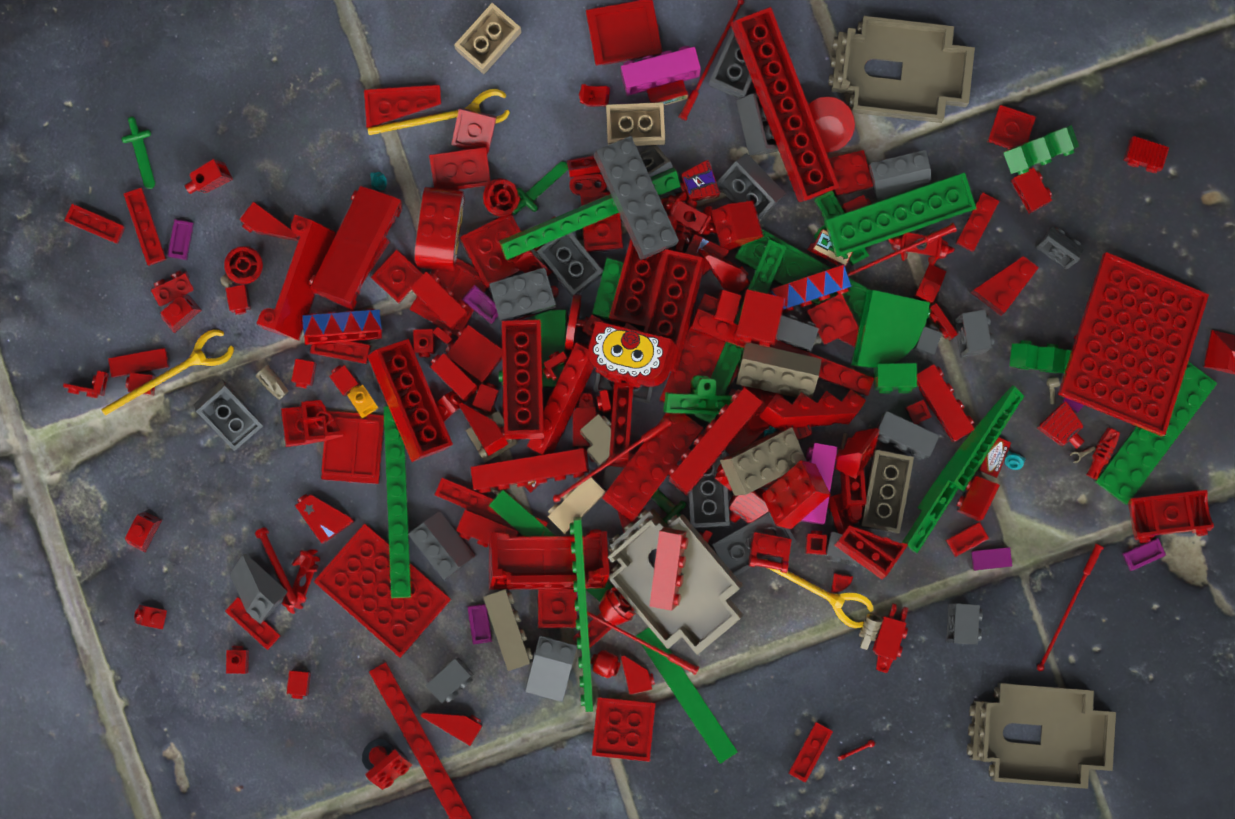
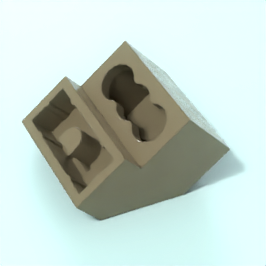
(598, 435)

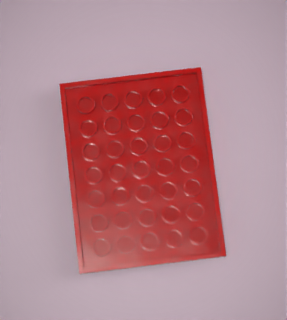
(1133, 344)

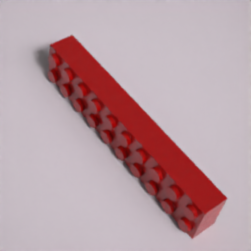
(784, 104)

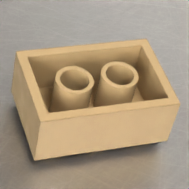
(488, 38)
(639, 120)
(576, 504)

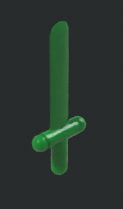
(140, 151)
(532, 194)
(665, 504)

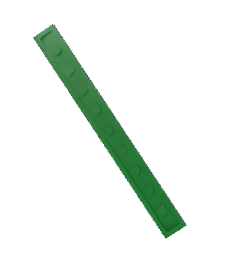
(577, 219)
(731, 353)
(397, 509)
(581, 606)

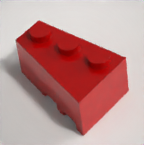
(1006, 285)
(870, 550)

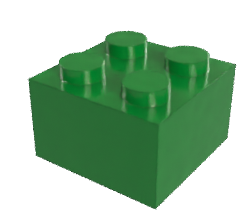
(895, 377)

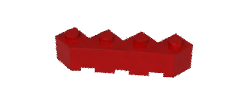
(808, 412)

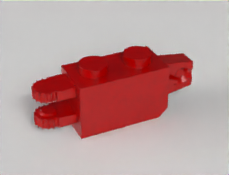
(581, 417)
(853, 495)
(889, 638)

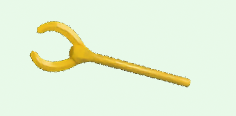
(441, 116)
(196, 358)
(835, 600)

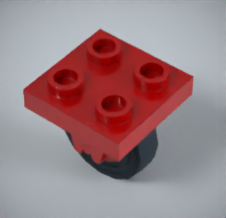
(384, 763)

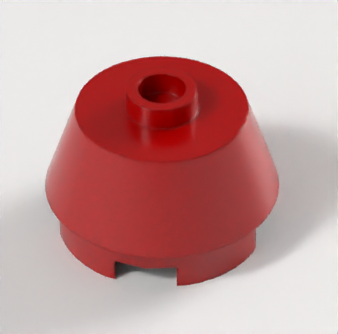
(500, 197)
(243, 265)
(615, 607)

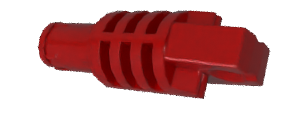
(684, 232)
(1103, 452)

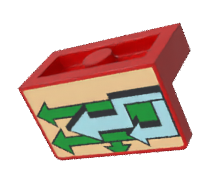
(668, 93)
(824, 249)

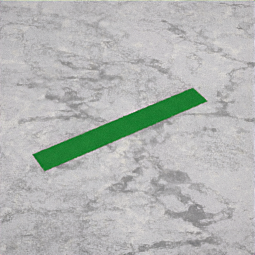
(530, 526)
(689, 698)

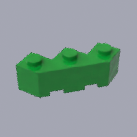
(1041, 150)
(1045, 359)

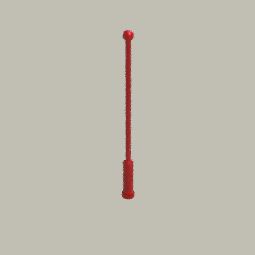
(694, 94)
(928, 238)
(644, 438)
(1087, 570)
(671, 657)

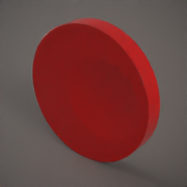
(833, 121)
(574, 322)

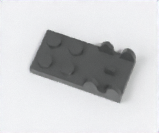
(735, 548)

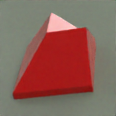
(1220, 352)

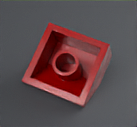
(737, 224)
(857, 452)
(977, 498)

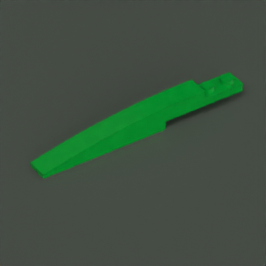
(962, 467)

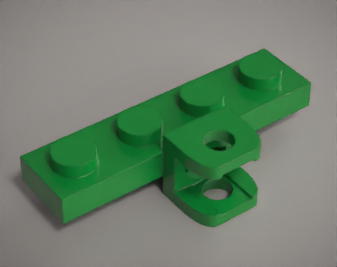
(831, 208)
(700, 400)

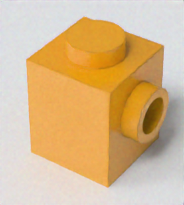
(362, 401)

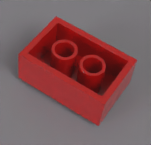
(796, 494)

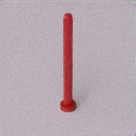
(262, 534)

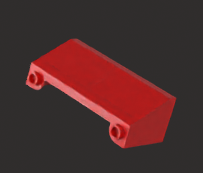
(355, 246)
(296, 294)
(545, 561)

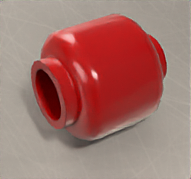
(605, 664)

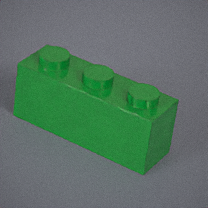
(607, 289)

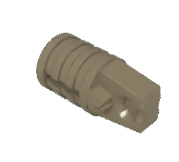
(272, 382)
(870, 629)

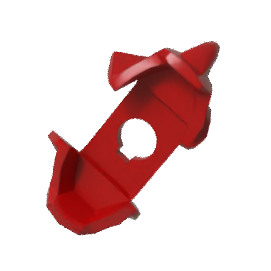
(676, 207)
(937, 249)
(308, 566)

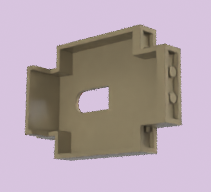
(931, 72)
(706, 587)
(1071, 735)

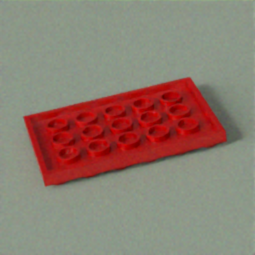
(362, 586)

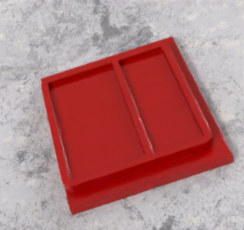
(624, 32)
(459, 283)
(357, 452)

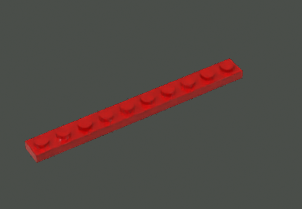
(829, 370)
(419, 742)

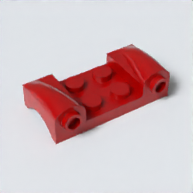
(1170, 515)

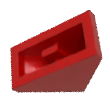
(727, 306)

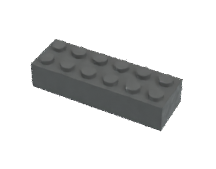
(635, 197)

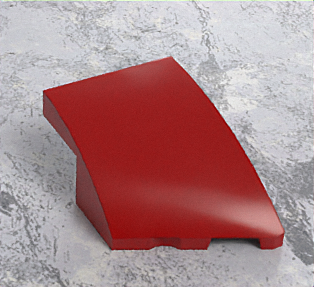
(308, 424)

